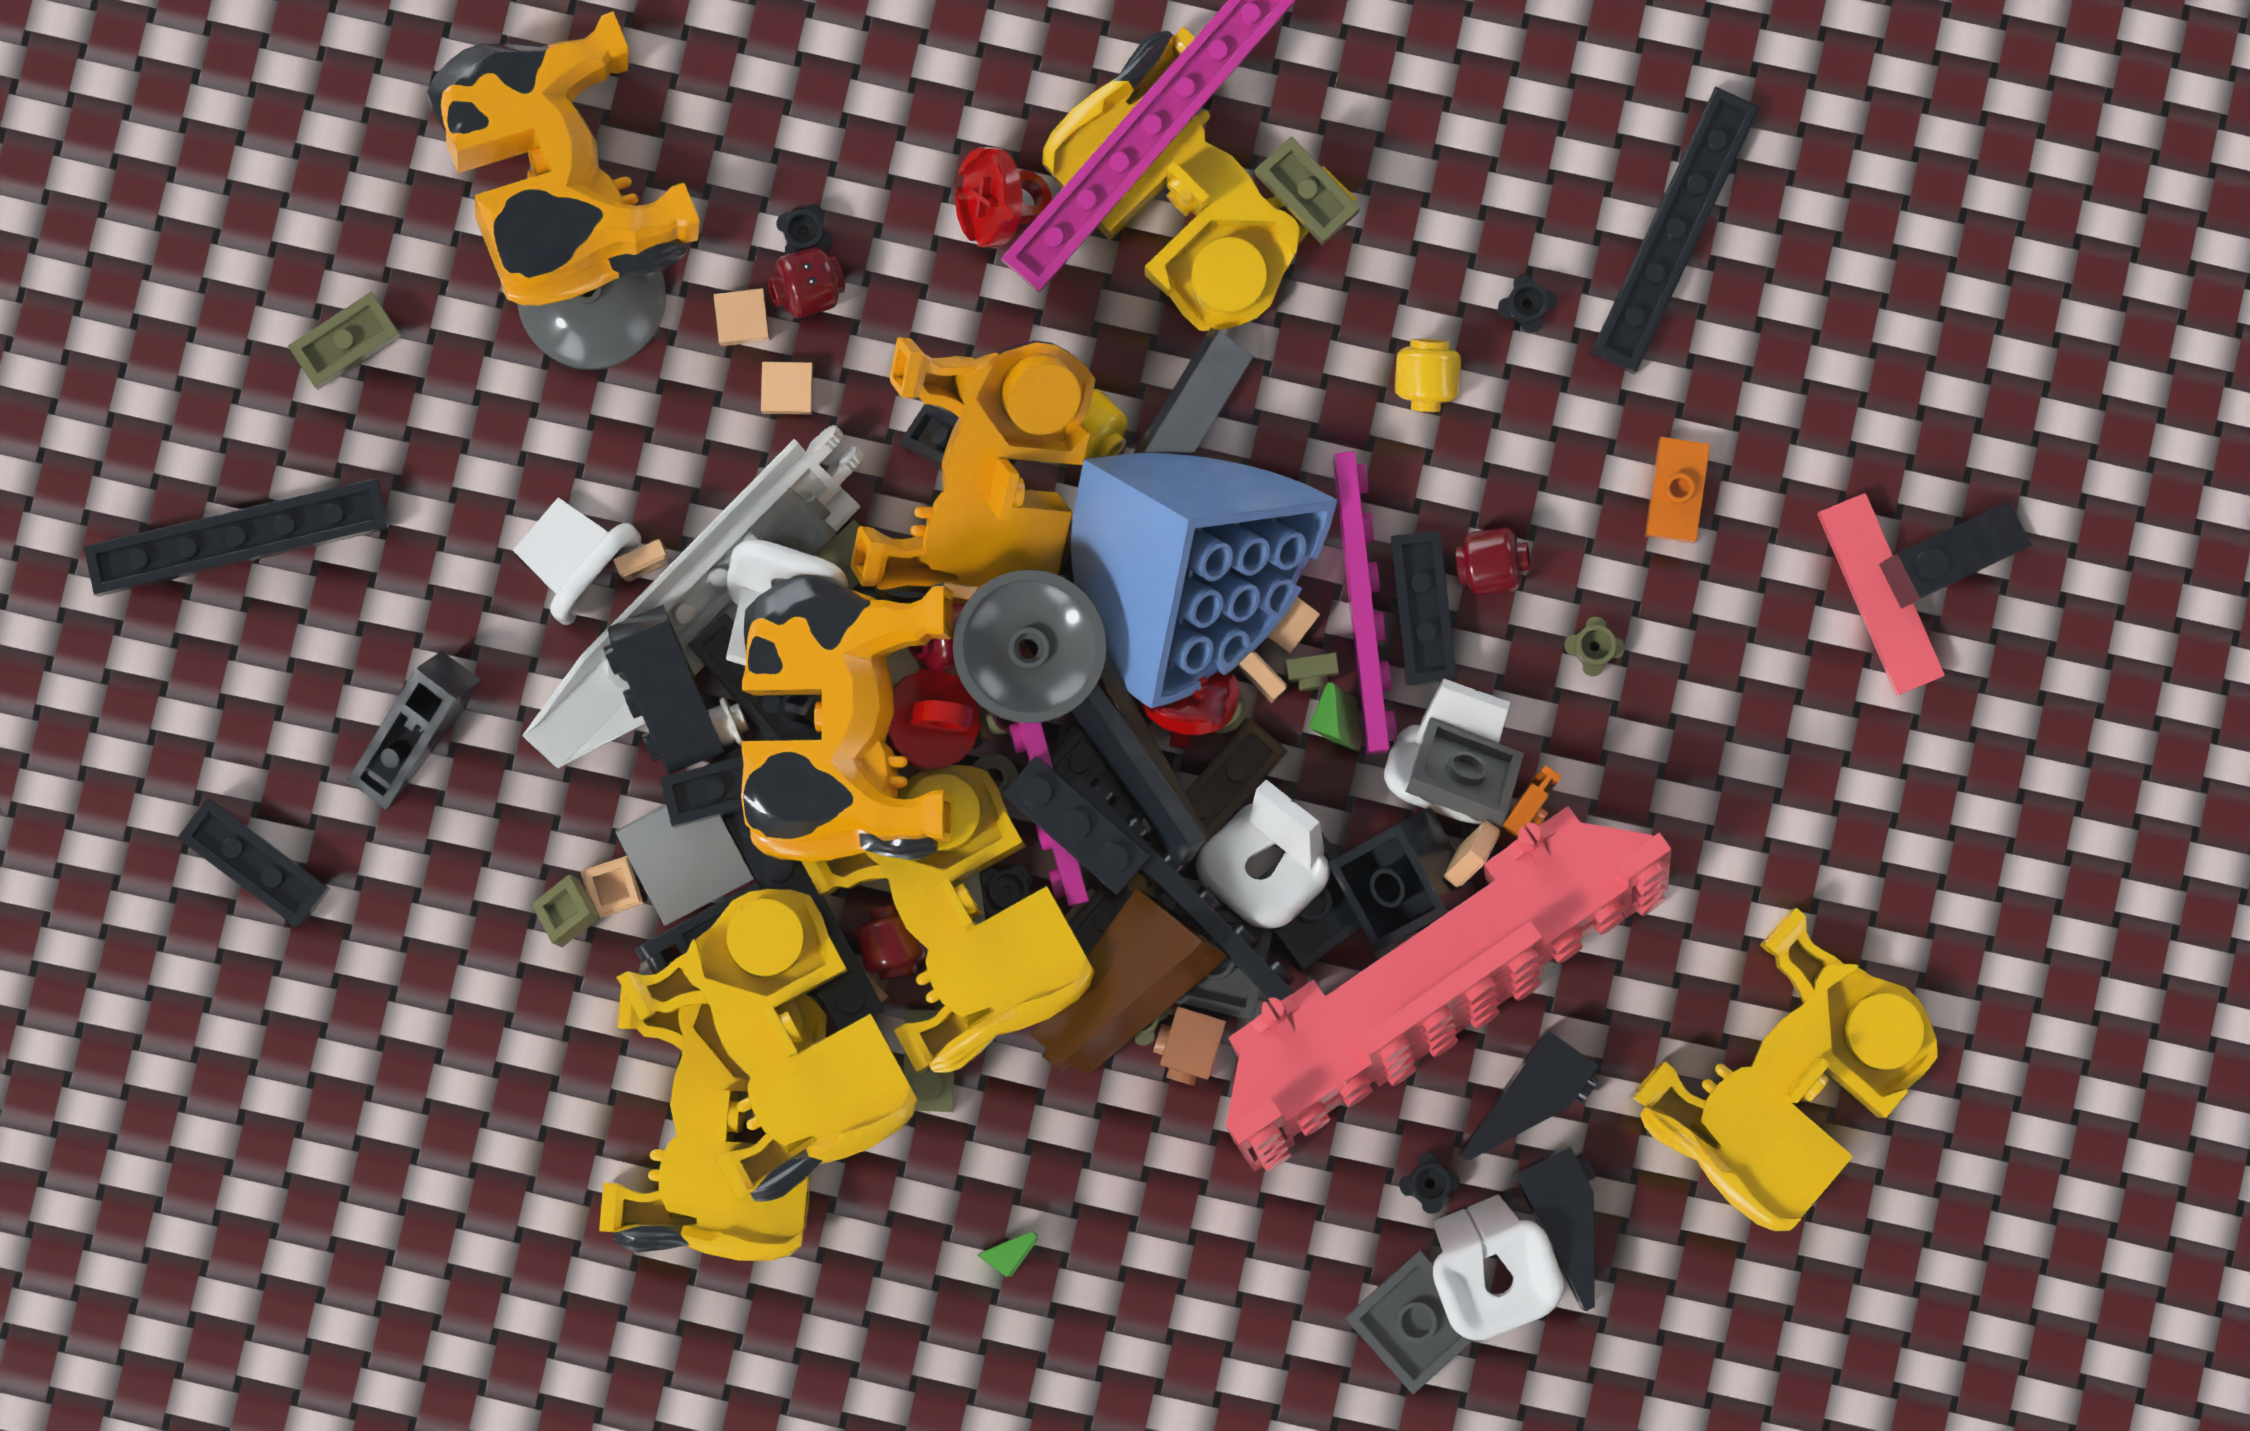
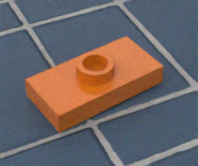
(1677, 490)

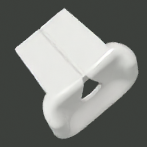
(570, 552)
(752, 573)
(1455, 706)
(1250, 831)
(1459, 1271)

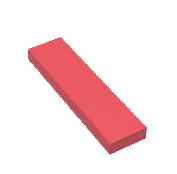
(1894, 631)

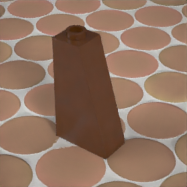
(1140, 971)

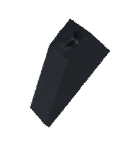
(1954, 554)
(413, 728)
(1539, 1089)
(1564, 1208)

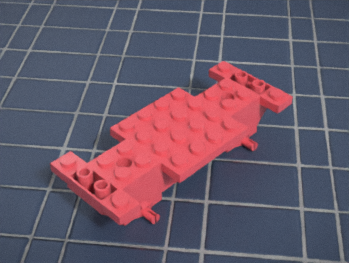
(1454, 973)

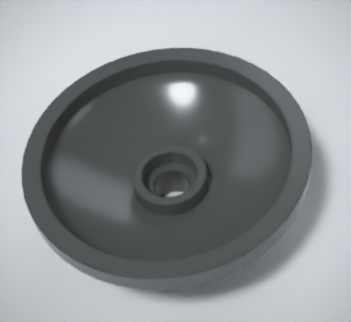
(599, 328)
(1034, 609)

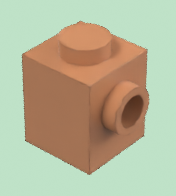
(1189, 1045)

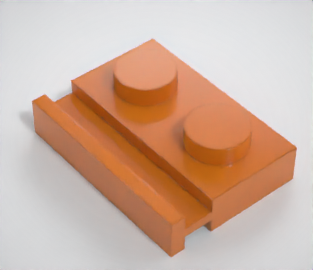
(1528, 806)

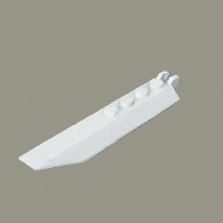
(590, 700)

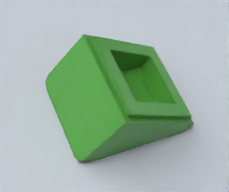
(1338, 717)
(1009, 1254)

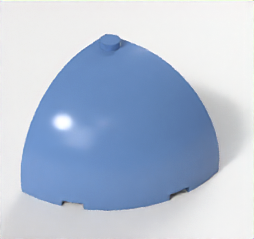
(1189, 562)

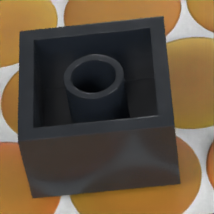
(1399, 879)

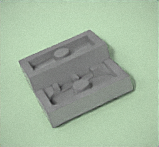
(683, 864)

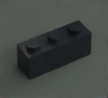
(662, 690)

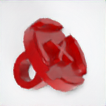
(992, 197)
(1199, 713)
(932, 720)

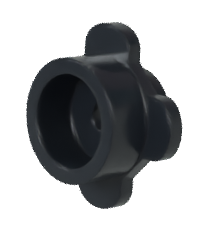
(809, 218)
(1523, 290)
(995, 880)
(1432, 1197)

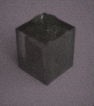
(795, 523)

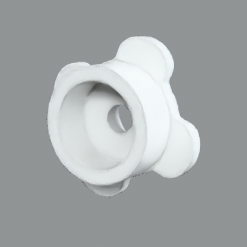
(729, 722)

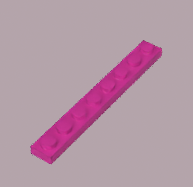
(1141, 138)

